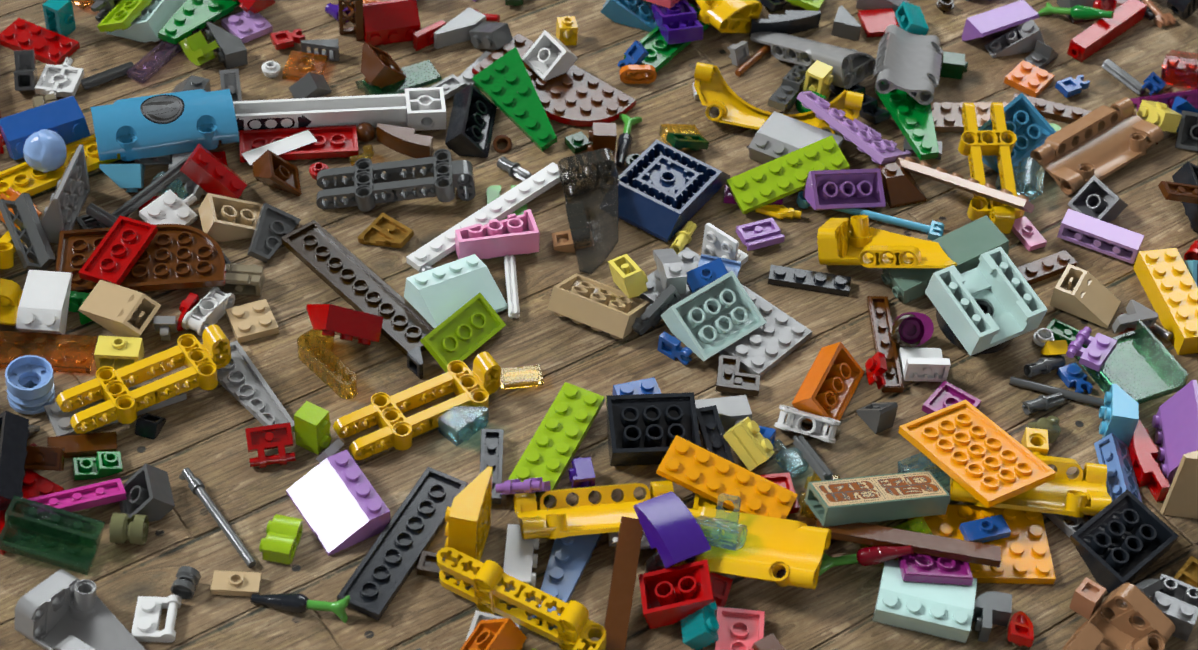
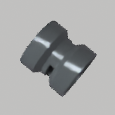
(187, 579)

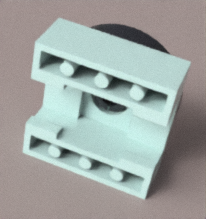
(985, 305)

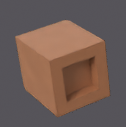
(1087, 598)

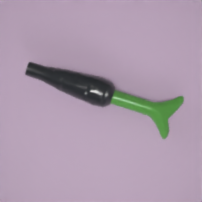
(625, 139)
(300, 603)

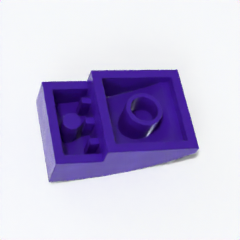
(678, 23)
(671, 529)

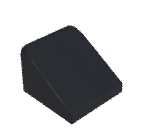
(415, 361)
(149, 426)

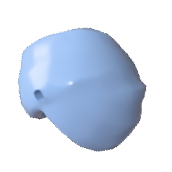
(45, 151)

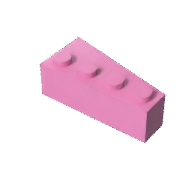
(499, 238)

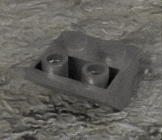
(1179, 604)

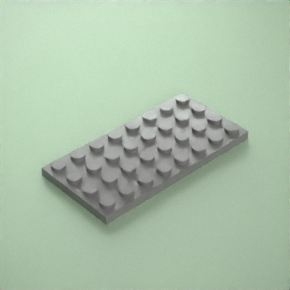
(762, 347)

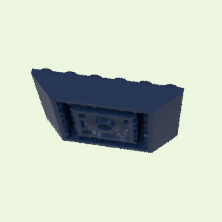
(662, 204)

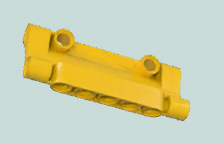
(1065, 495)
(582, 517)
(768, 548)

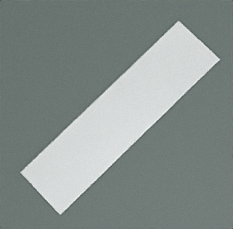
(281, 146)

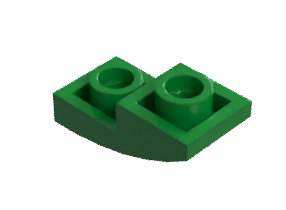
(103, 465)

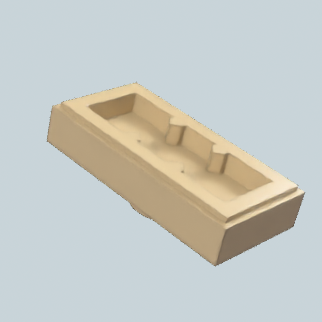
(236, 583)

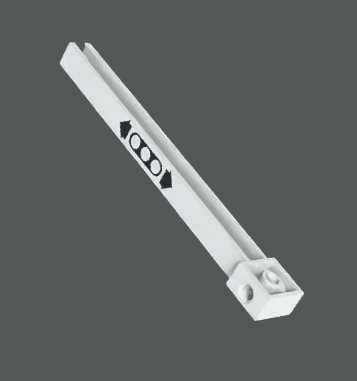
(415, 109)

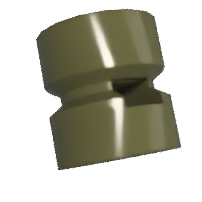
(129, 529)

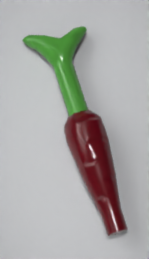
(866, 556)

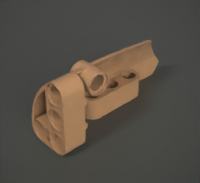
(1124, 622)

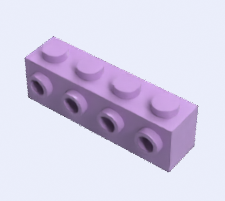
(1100, 236)

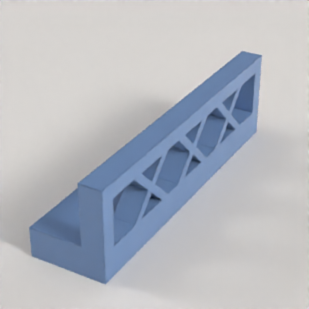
(1120, 471)

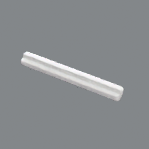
(511, 286)

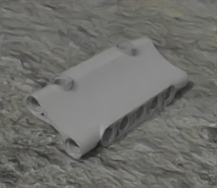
(908, 64)

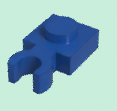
(634, 55)
(1153, 83)
(1071, 86)
(672, 348)
(1074, 376)

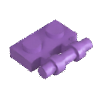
(1096, 353)
(528, 486)

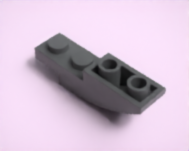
(791, 86)

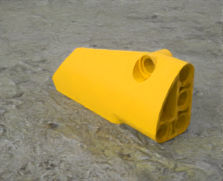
(858, 244)

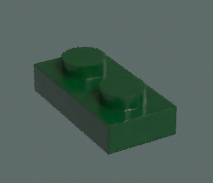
(691, 141)

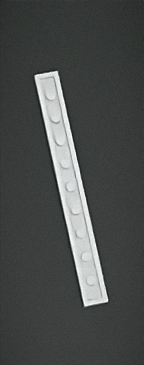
(497, 209)

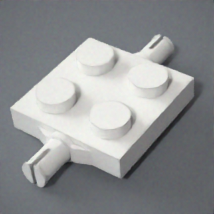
(60, 79)
(170, 210)

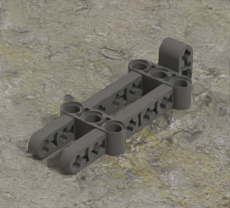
(361, 191)

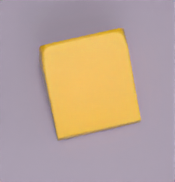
(1055, 347)

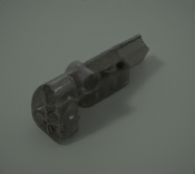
(591, 205)

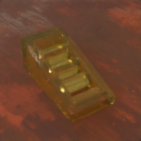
(676, 128)

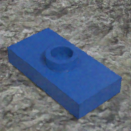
(705, 274)
(985, 529)

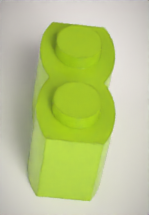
(281, 539)

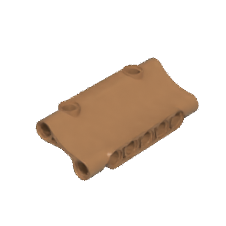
(1096, 145)

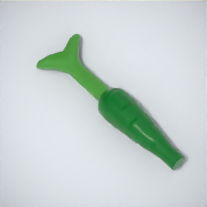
(1077, 12)

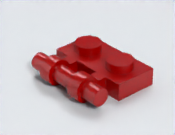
(268, 438)

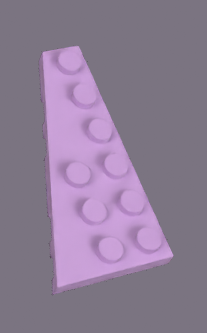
(854, 131)

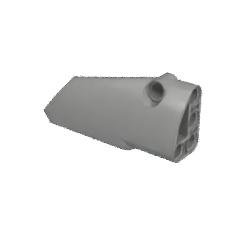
(848, 64)
(67, 611)

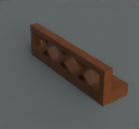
(357, 20)

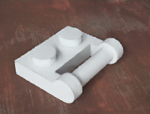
(148, 617)

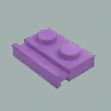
(760, 234)

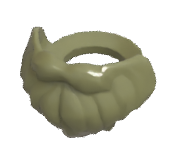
(1050, 424)

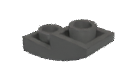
(1149, 586)

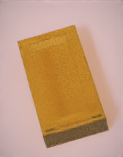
(521, 377)

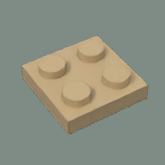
(252, 321)

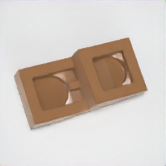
(563, 241)

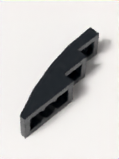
(792, 22)
(869, 109)

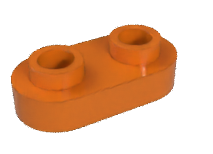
(637, 74)

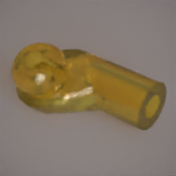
(367, 153)

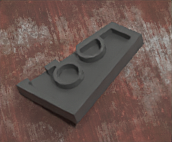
(270, 227)

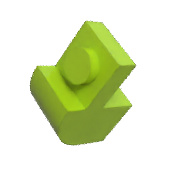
(198, 49)

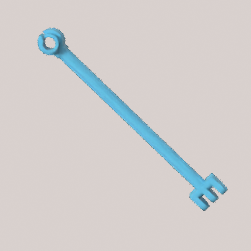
(935, 229)

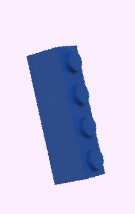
(59, 116)

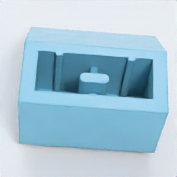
(1118, 414)

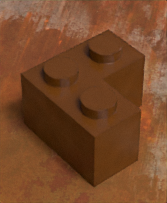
(602, 136)

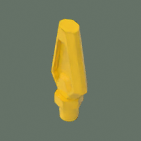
(779, 211)

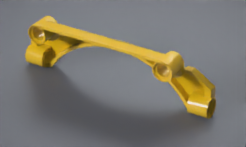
(715, 92)

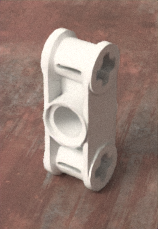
(208, 310)
(819, 428)

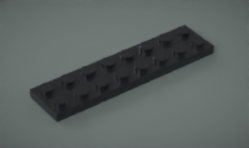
(401, 544)

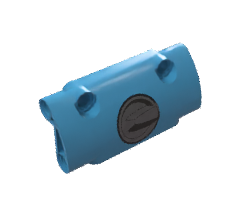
(164, 124)

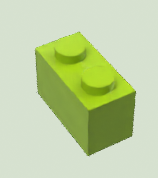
(312, 427)

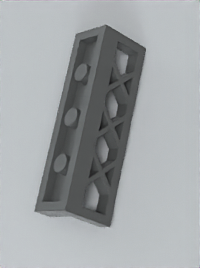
(32, 233)

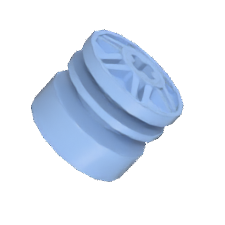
(30, 384)

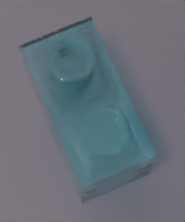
(462, 422)

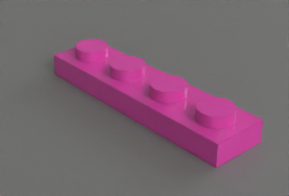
(85, 496)

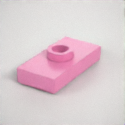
(1028, 234)

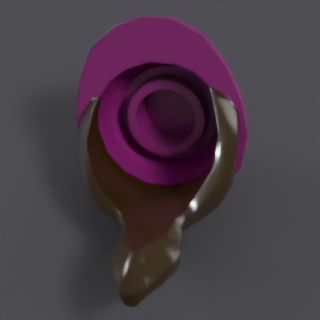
(912, 329)

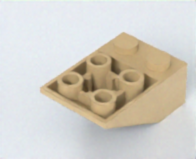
(1084, 297)
(119, 309)

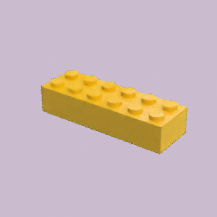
(1171, 295)

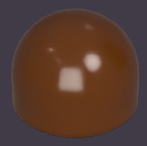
(365, 132)
(502, 138)

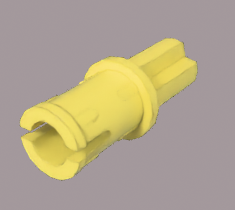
(683, 237)

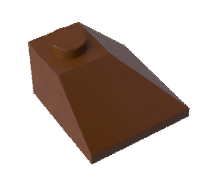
(379, 67)
(277, 173)
(899, 186)

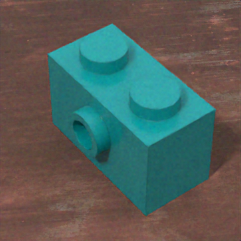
(59, 16)

